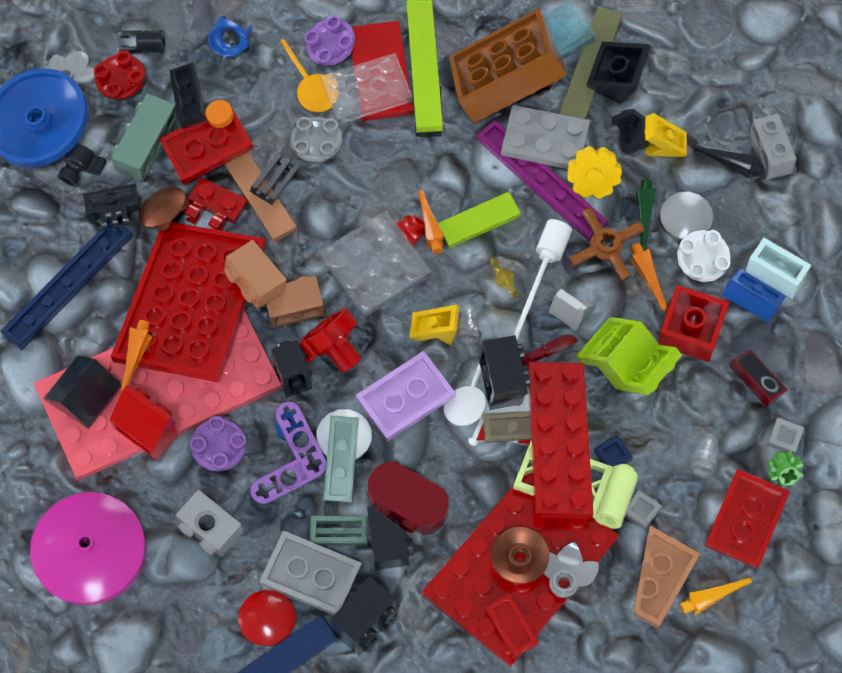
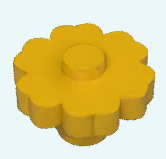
(594, 172)

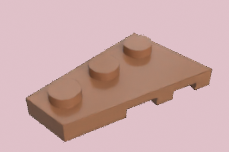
(662, 576)

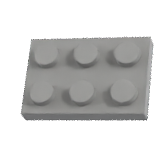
(544, 136)
(310, 573)

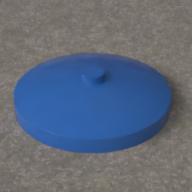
(40, 117)

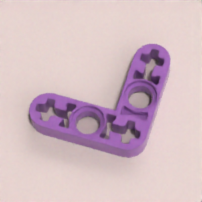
(297, 465)

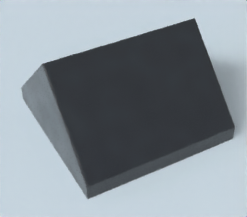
(618, 69)
(83, 390)

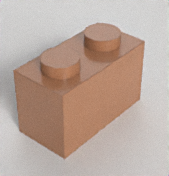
(254, 274)
(297, 303)

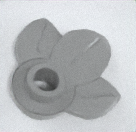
(74, 65)
(570, 567)

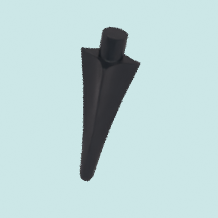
(741, 163)

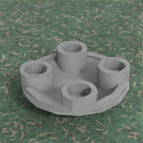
(316, 138)
(685, 214)

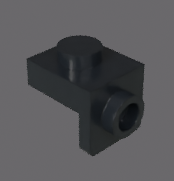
(631, 130)

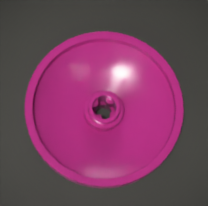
(93, 572)

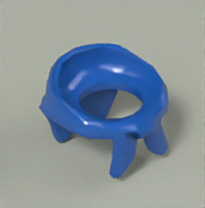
(219, 46)

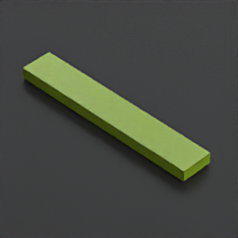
(424, 66)

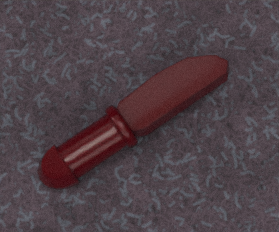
(549, 349)

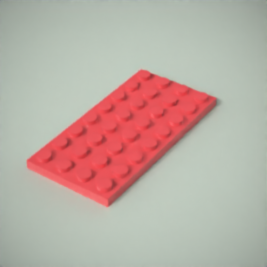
(244, 379)

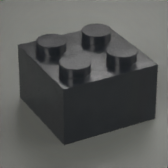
(503, 372)
(364, 616)

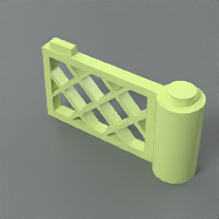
(612, 495)

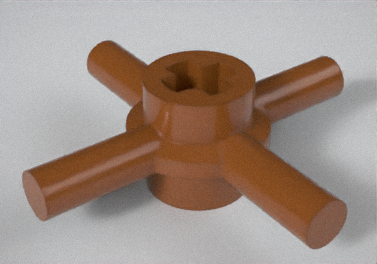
(609, 236)

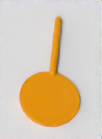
(310, 91)

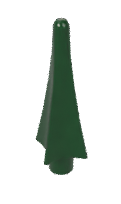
(645, 201)

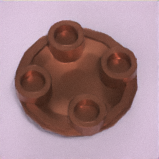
(162, 208)

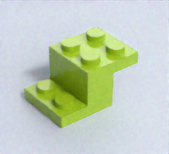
(629, 356)

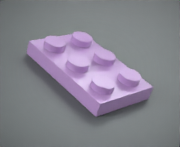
(405, 396)

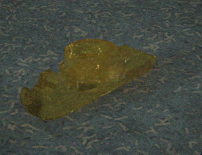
(504, 278)

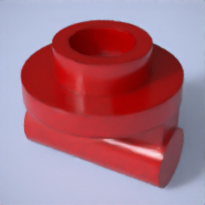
(412, 228)

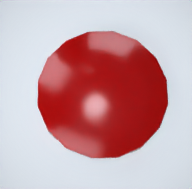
(119, 76)
(266, 618)

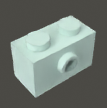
(777, 268)

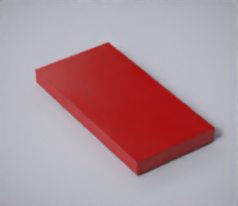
(377, 41)

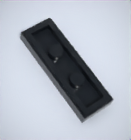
(187, 95)

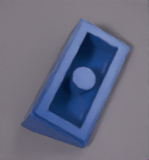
(753, 295)

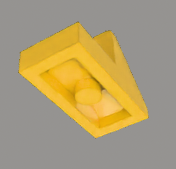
(664, 138)
(435, 323)

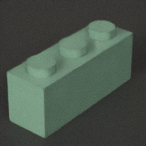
(141, 137)

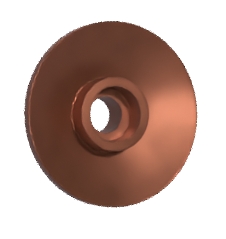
(520, 541)

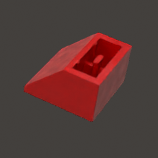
(143, 422)

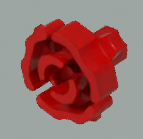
(331, 338)

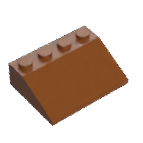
(506, 66)

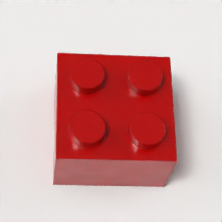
(693, 323)

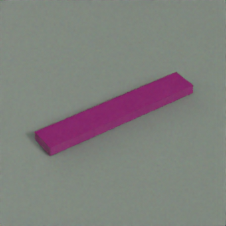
(542, 182)

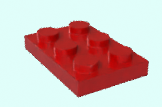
(204, 147)
(747, 518)

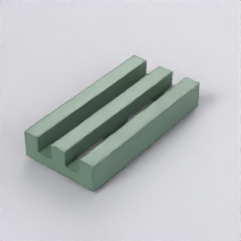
(339, 541)

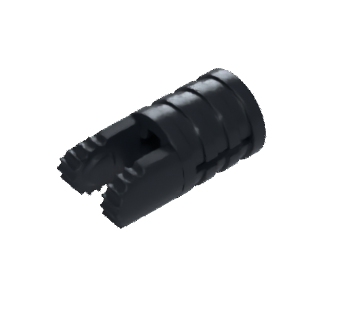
(146, 41)

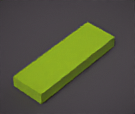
(479, 220)

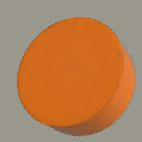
(219, 113)

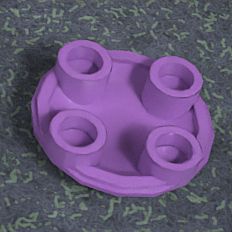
(330, 41)
(218, 444)

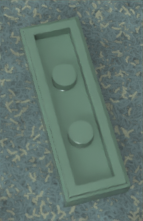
(341, 458)

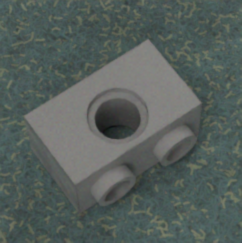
(202, 509)

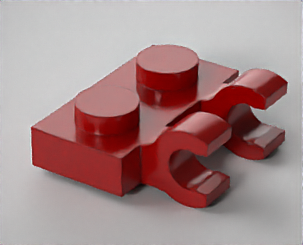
(220, 202)

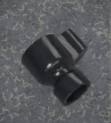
(80, 160)

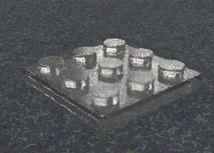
(375, 264)

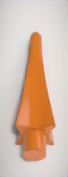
(433, 233)
(644, 265)
(138, 342)

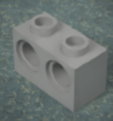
(772, 146)

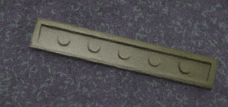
(579, 96)

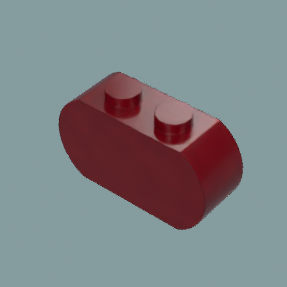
(408, 498)

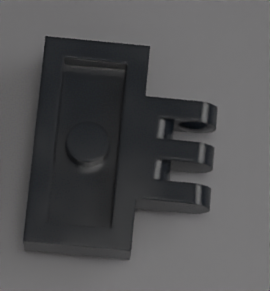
(112, 204)

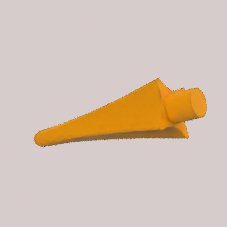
(703, 599)

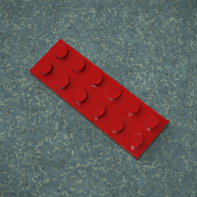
(560, 441)

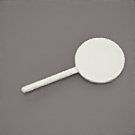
(467, 405)

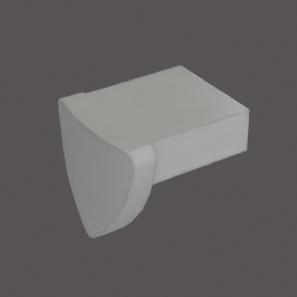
(570, 309)

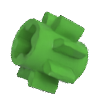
(785, 468)

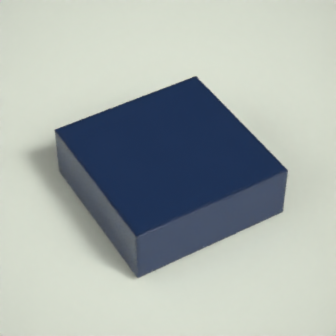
(613, 452)

